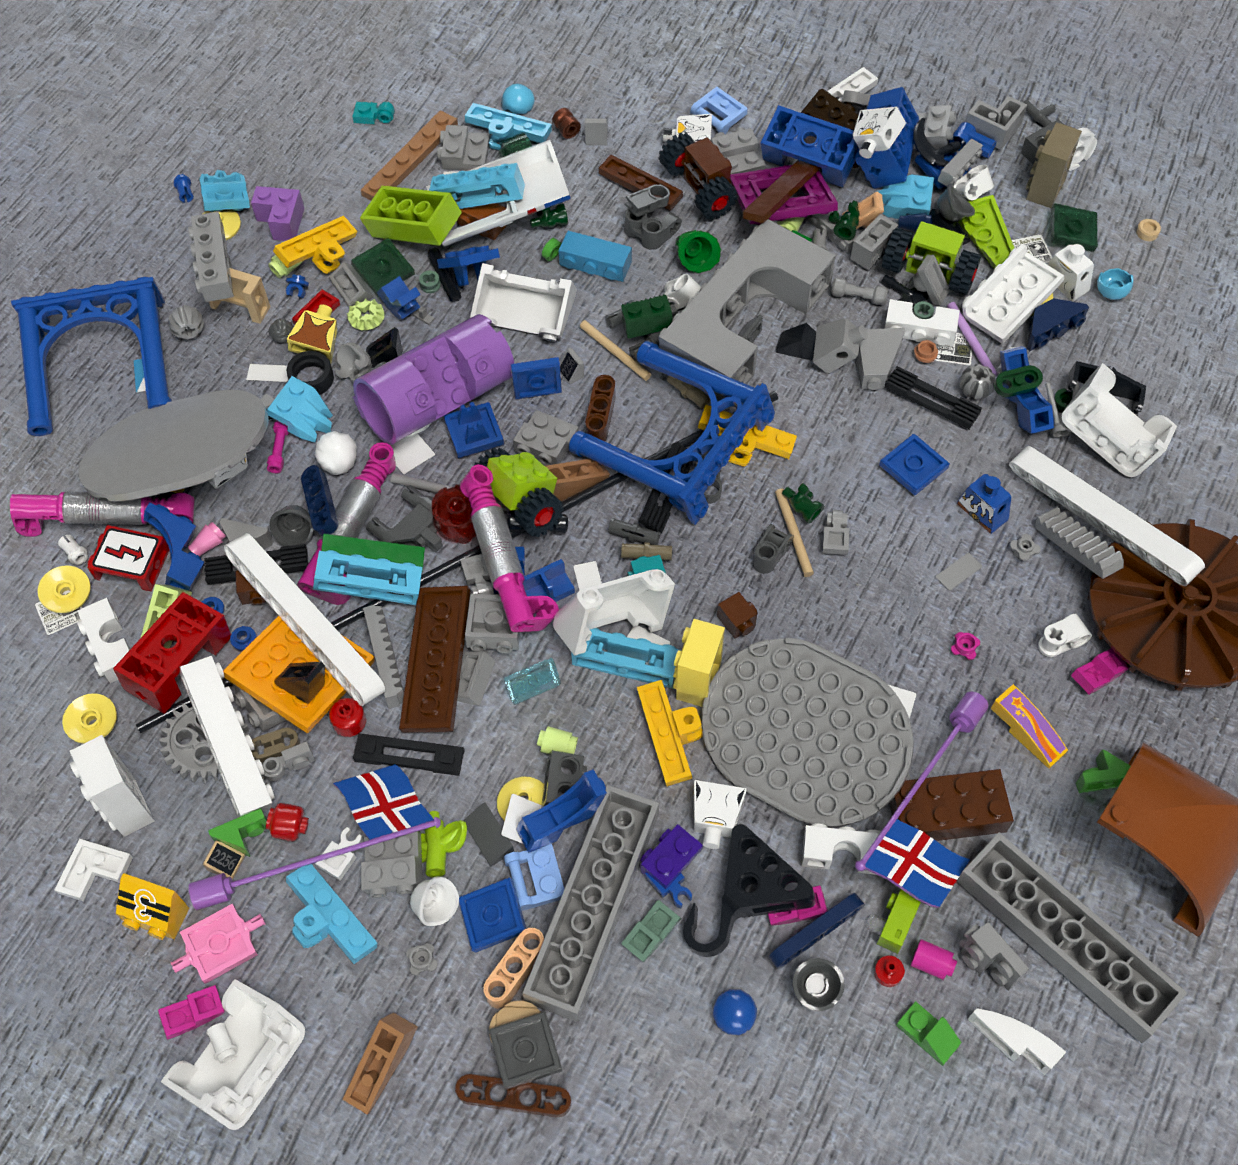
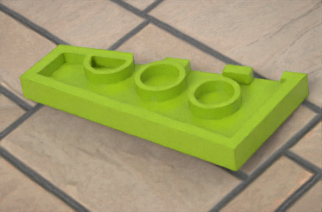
(988, 230)

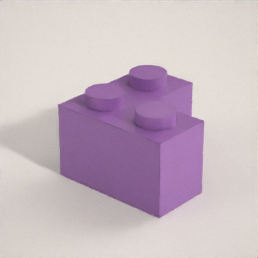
(280, 209)

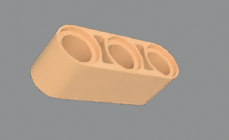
(513, 981)

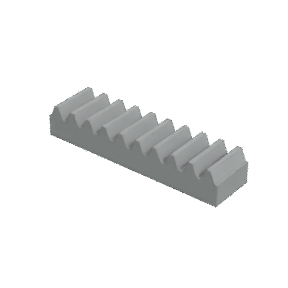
(1079, 542)
(384, 655)

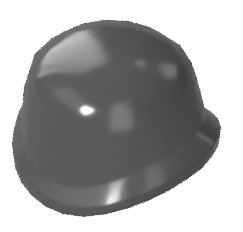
(954, 205)
(291, 526)
(818, 984)

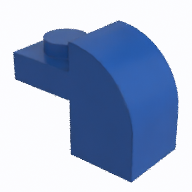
(399, 298)

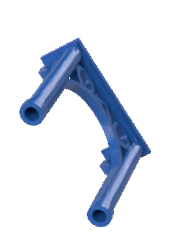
(33, 319)
(688, 490)

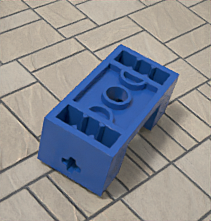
(831, 151)
(893, 164)

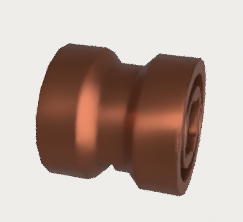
(566, 123)

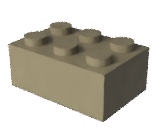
(1053, 164)

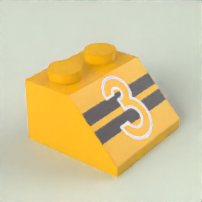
(150, 907)

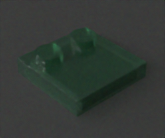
(1074, 227)
(382, 265)

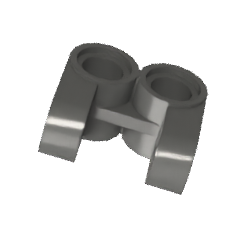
(651, 230)

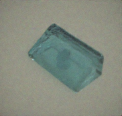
(532, 681)

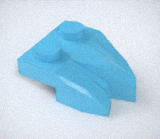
(224, 191)
(908, 197)
(301, 410)

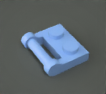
(722, 105)
(544, 874)

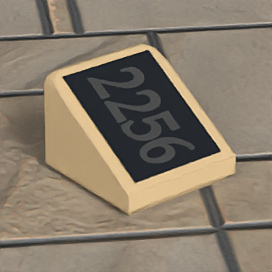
(223, 860)

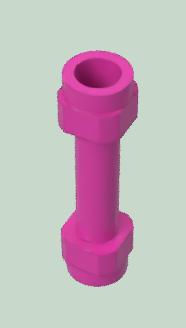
(275, 461)

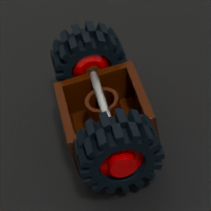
(703, 170)

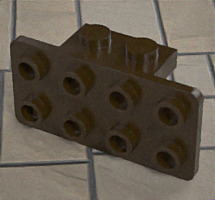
(830, 109)

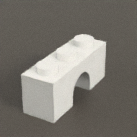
(939, 329)
(99, 623)
(822, 842)

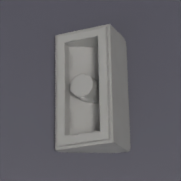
(350, 284)
(474, 676)

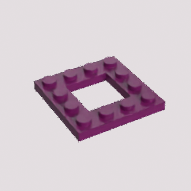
(817, 197)

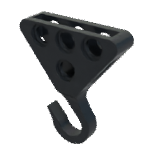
(766, 899)

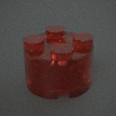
(453, 515)

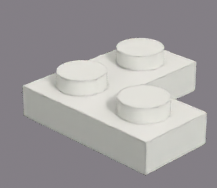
(86, 863)

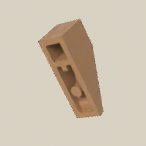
(576, 476)
(379, 1061)

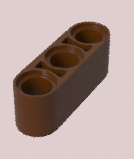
(603, 398)

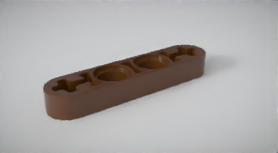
(512, 1100)

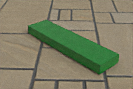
(374, 549)

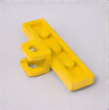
(319, 244)
(768, 440)
(669, 731)

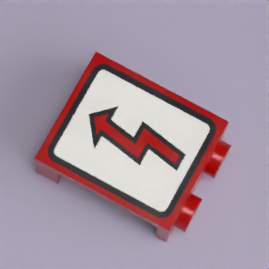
(129, 556)

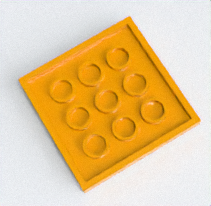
(267, 658)

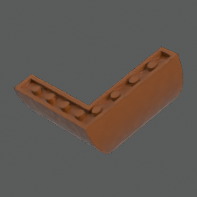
(1182, 825)

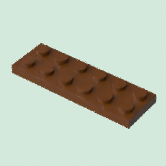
(435, 660)

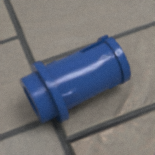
(182, 184)

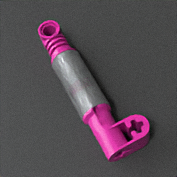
(78, 507)
(353, 513)
(502, 557)

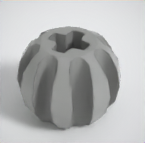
(185, 322)
(977, 381)

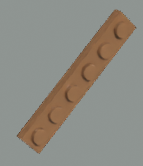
(410, 155)

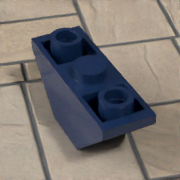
(1054, 320)

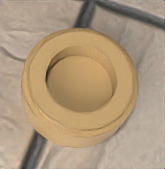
(1148, 230)

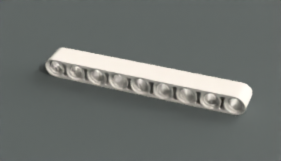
(1108, 516)
(304, 619)

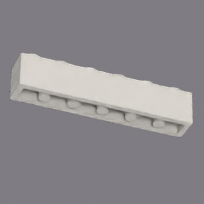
(225, 736)

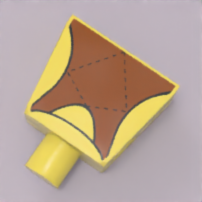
(314, 333)

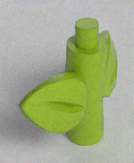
(439, 842)

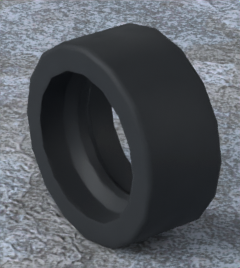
(309, 359)

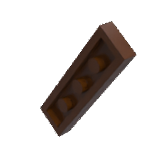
(636, 179)

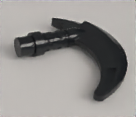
(927, 151)
(908, 295)

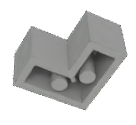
(997, 123)

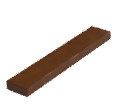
(780, 191)

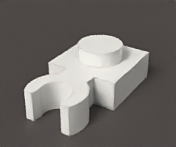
(339, 865)

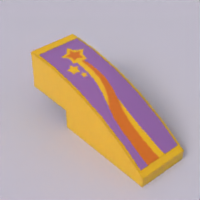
(1029, 726)

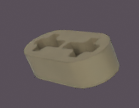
(274, 743)

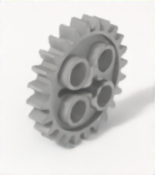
(186, 756)

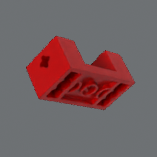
(151, 670)

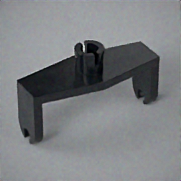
(1124, 386)

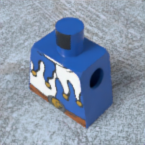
(987, 502)

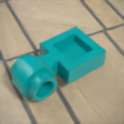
(368, 112)

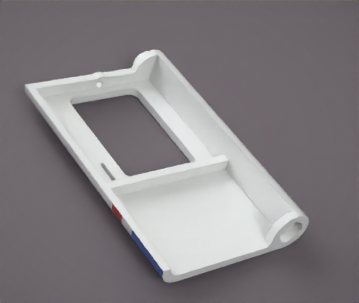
(542, 189)

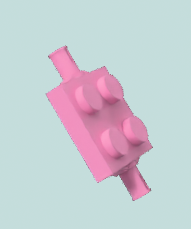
(218, 943)

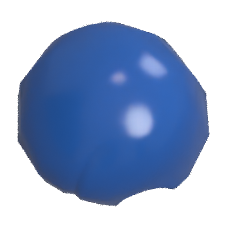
(734, 1012)

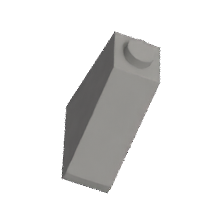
(878, 356)

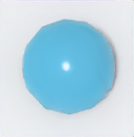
(517, 99)
(1115, 283)

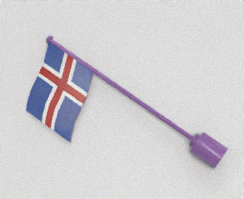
(382, 808)
(908, 854)

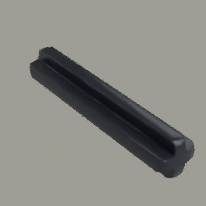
(445, 276)

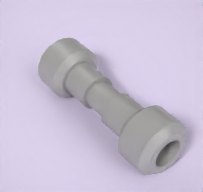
(841, 287)

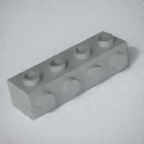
(211, 257)

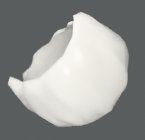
(336, 452)

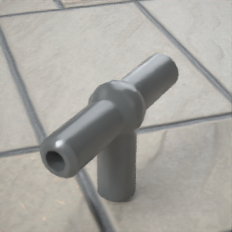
(1040, 115)

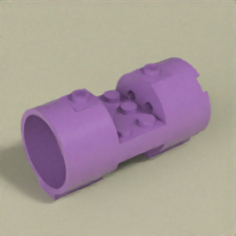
(433, 379)

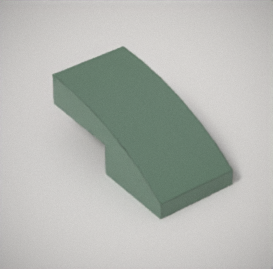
(651, 931)

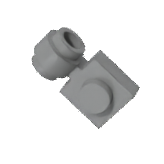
(836, 533)
(476, 572)
(292, 758)

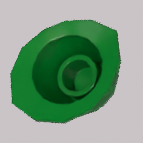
(698, 250)

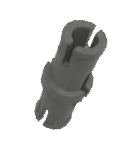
(618, 527)

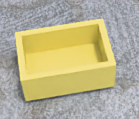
(698, 661)

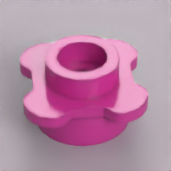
(969, 640)

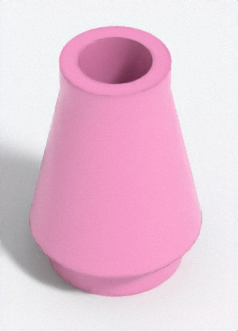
(207, 539)

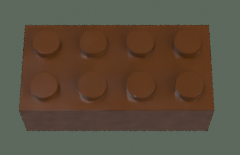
(957, 805)

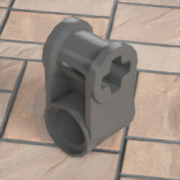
(772, 545)

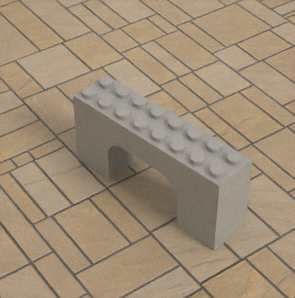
(766, 264)

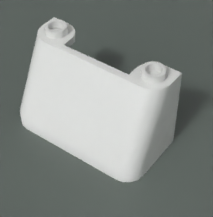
(524, 302)
(1113, 428)
(636, 597)
(265, 1043)

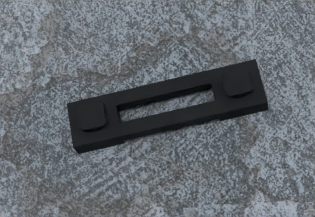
(903, 381)
(655, 516)
(293, 559)
(446, 759)

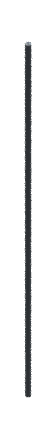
(448, 566)

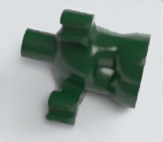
(550, 218)
(847, 223)
(802, 502)

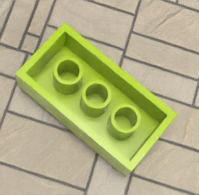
(411, 215)

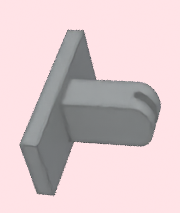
(422, 315)

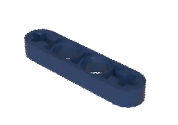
(315, 502)
(816, 930)

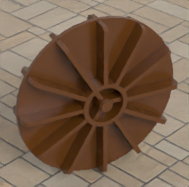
(1169, 628)

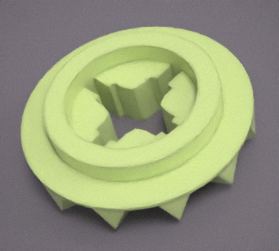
(368, 321)

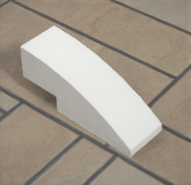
(1017, 1038)

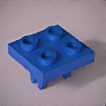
(460, 260)
(473, 429)

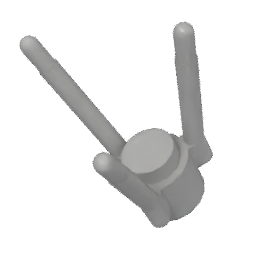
(1059, 429)

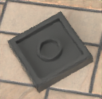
(525, 1050)

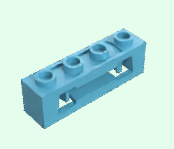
(480, 185)
(367, 577)
(628, 657)

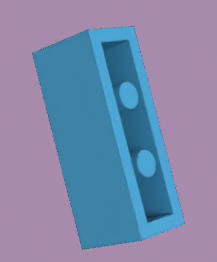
(595, 256)

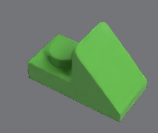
(1107, 775)
(236, 830)
(930, 1034)

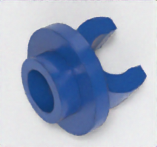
(299, 282)

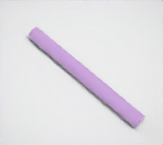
(972, 340)

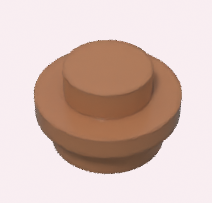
(926, 351)

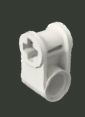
(975, 182)
(681, 290)
(1063, 636)

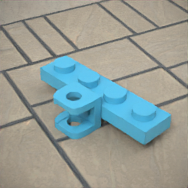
(506, 124)
(326, 915)

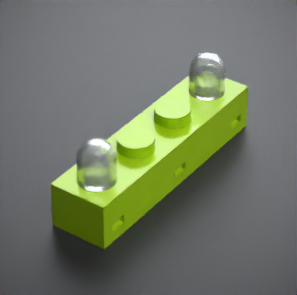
(895, 928)

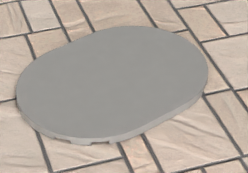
(173, 445)
(808, 732)

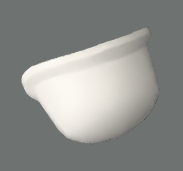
(434, 901)

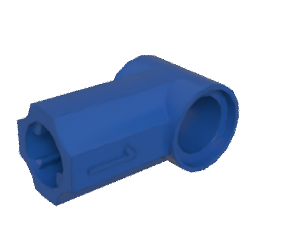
(966, 132)

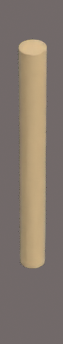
(615, 350)
(793, 529)

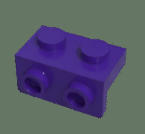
(671, 856)

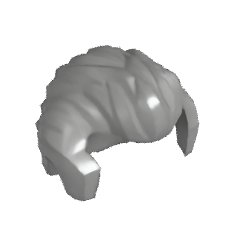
(352, 361)

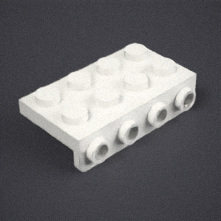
(1010, 294)

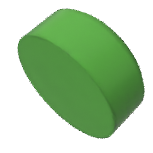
(551, 249)

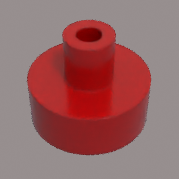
(889, 971)

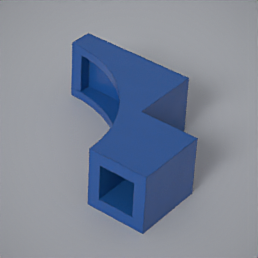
(1033, 410)
(177, 533)
(569, 809)

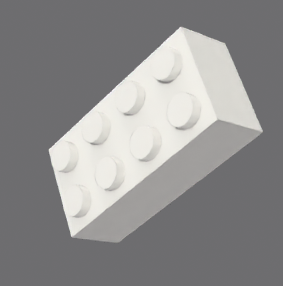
(110, 786)

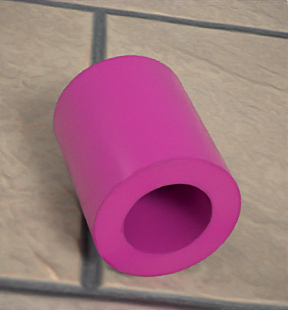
(933, 960)

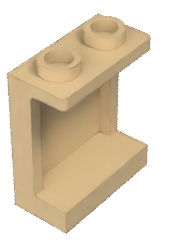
(248, 293)

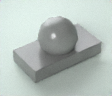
(932, 280)

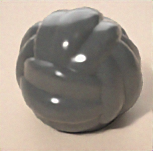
(280, 330)

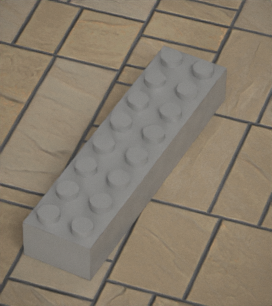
(591, 904)
(1072, 938)

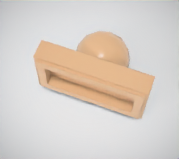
(870, 209)

